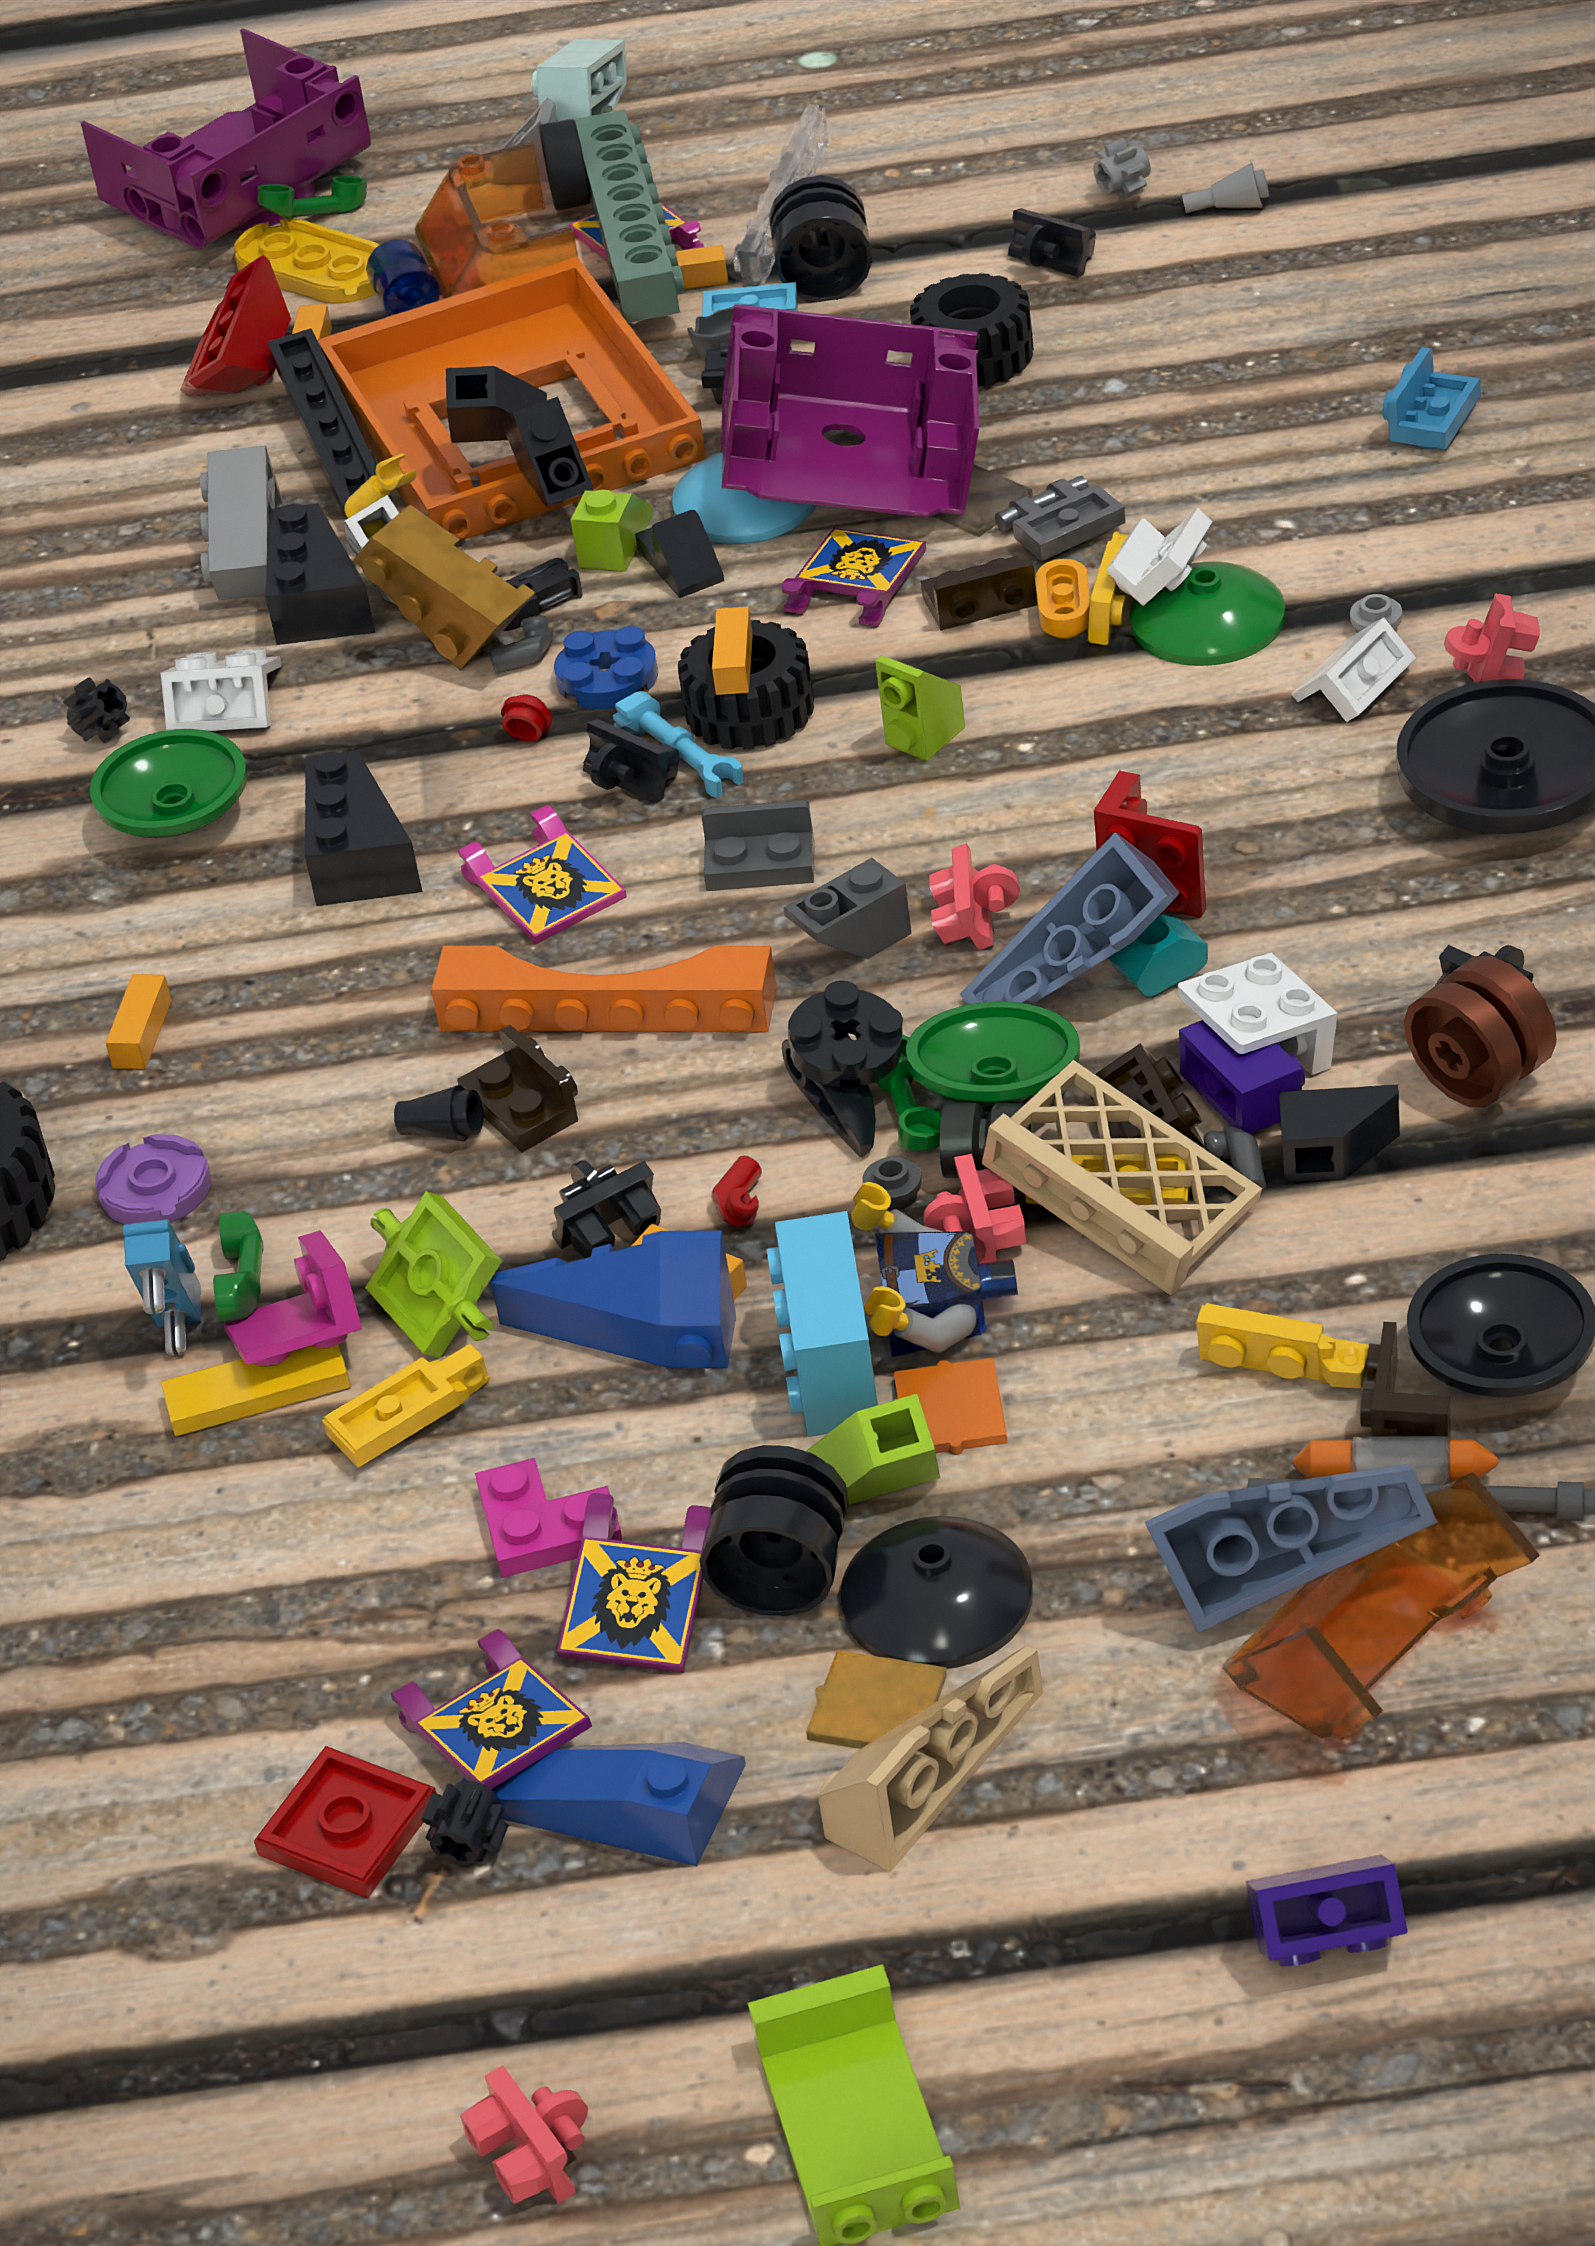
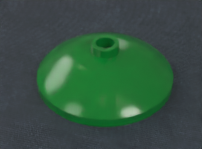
(1211, 617)
(168, 783)
(991, 1051)

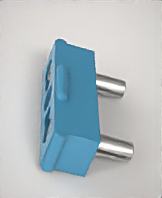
(163, 1278)

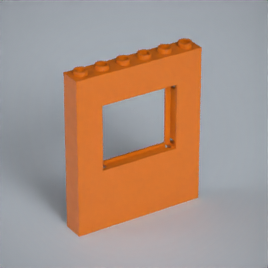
(540, 331)

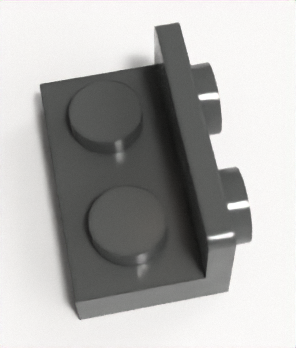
(758, 845)

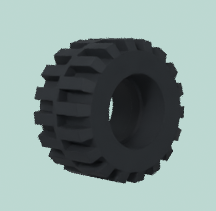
(986, 306)
(777, 697)

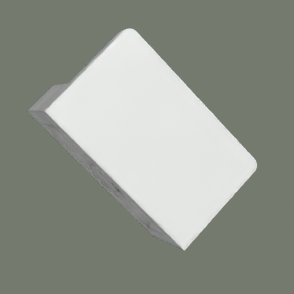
(1359, 669)

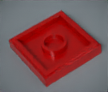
(345, 1822)

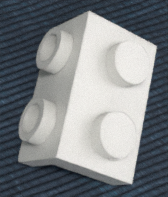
(1154, 561)

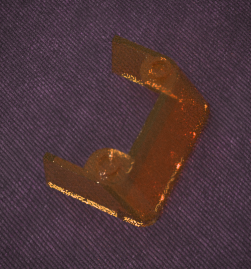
(478, 192)
(1359, 1620)

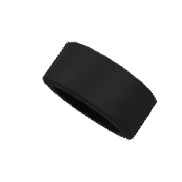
(564, 164)

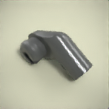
(526, 650)
(1239, 1150)

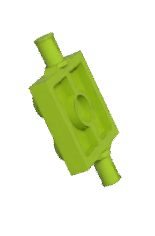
(432, 1274)

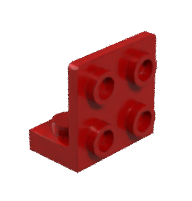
(1169, 843)

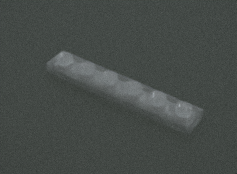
(798, 160)

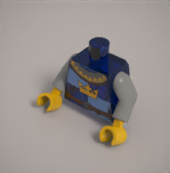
(928, 1279)

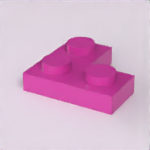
(526, 1526)

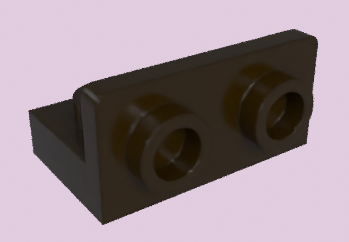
(980, 592)
(1154, 1088)
(524, 1092)

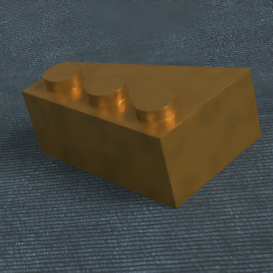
(439, 586)

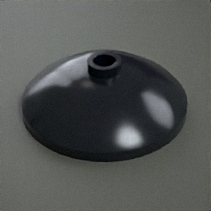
(1501, 1325)
(937, 1592)

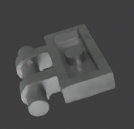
(1061, 516)

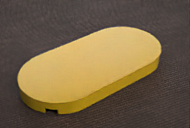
(310, 259)

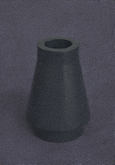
(442, 1114)

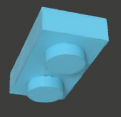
(769, 296)

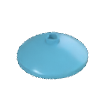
(733, 514)

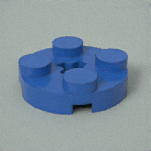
(623, 651)

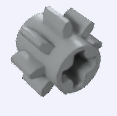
(1122, 169)

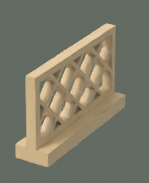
(1093, 1200)

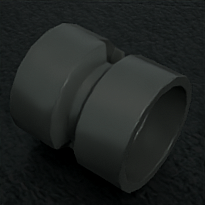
(965, 1132)

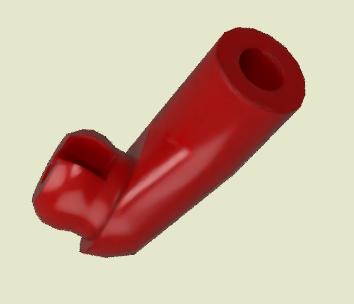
(732, 1194)

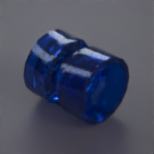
(401, 277)

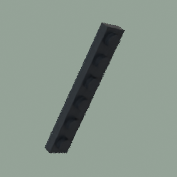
(323, 413)

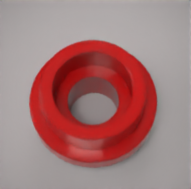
(525, 717)

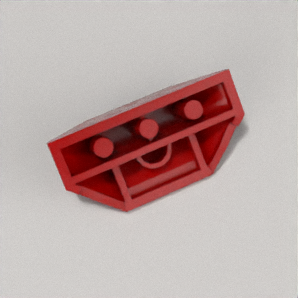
(234, 343)

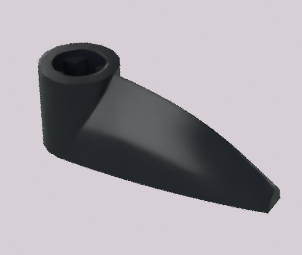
(844, 1108)

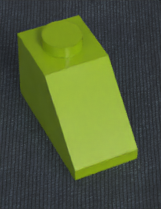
(606, 528)

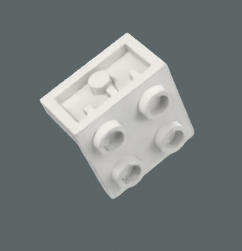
(218, 693)
(1264, 1005)

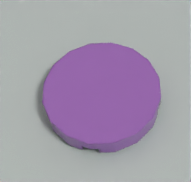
(153, 1180)

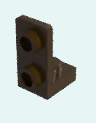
(1399, 1412)

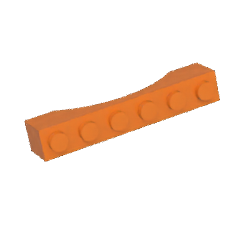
(704, 993)

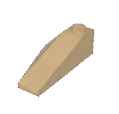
(915, 1770)

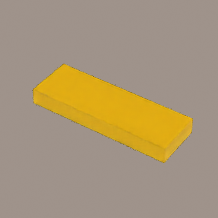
(244, 1389)

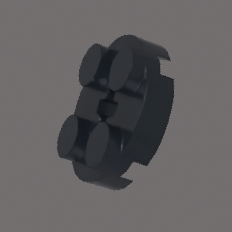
(850, 1011)

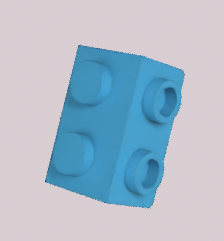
(1427, 404)

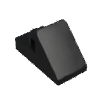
(681, 553)

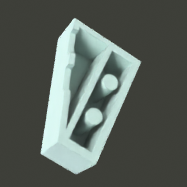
(582, 78)

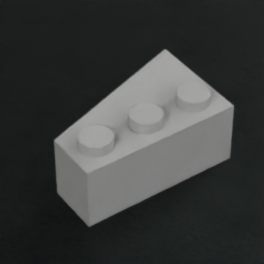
(239, 500)

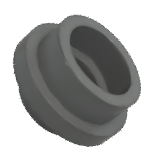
(898, 1177)

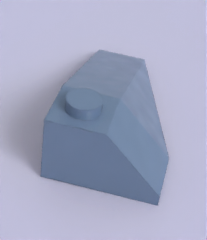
(1078, 927)
(1268, 1539)

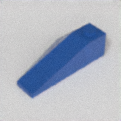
(644, 1302)
(627, 1795)

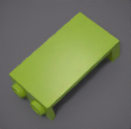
(852, 2108)

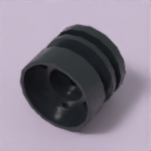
(820, 238)
(774, 1530)

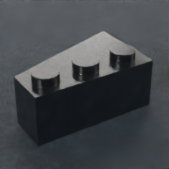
(311, 579)
(353, 834)

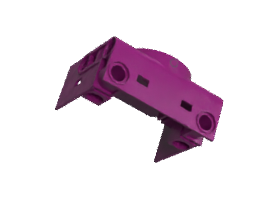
(288, 137)
(913, 416)

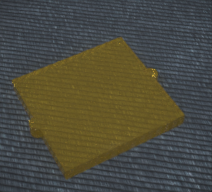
(870, 1697)

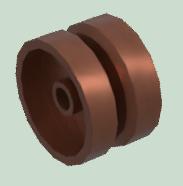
(1480, 1031)

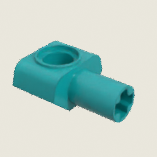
(1161, 956)

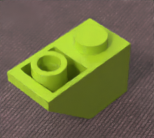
(917, 708)
(881, 1449)

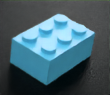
(825, 1319)

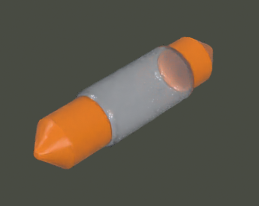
(1432, 1457)

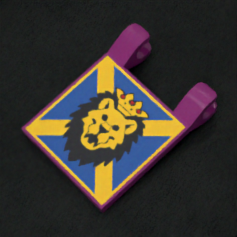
(855, 566)
(633, 1598)
(497, 1722)

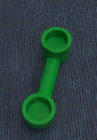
(346, 194)
(917, 1124)
(239, 1292)

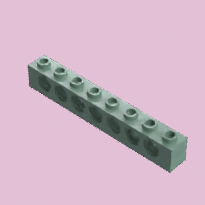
(630, 217)

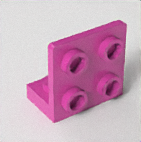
(314, 1318)

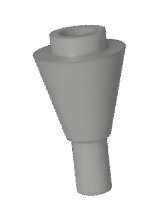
(1237, 190)

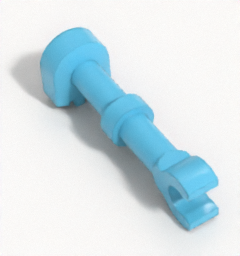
(642, 714)

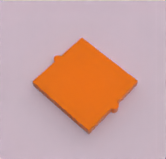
(957, 1402)

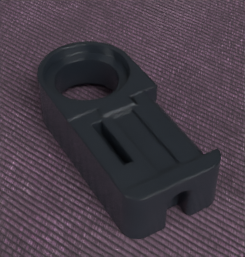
(552, 586)

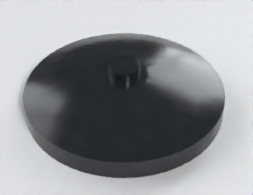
(1501, 756)

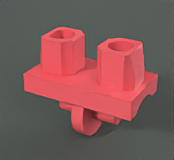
(1484, 646)
(969, 897)
(970, 1213)
(536, 2133)

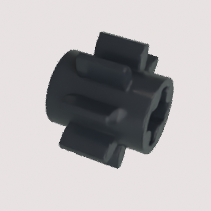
(96, 710)
(464, 1822)

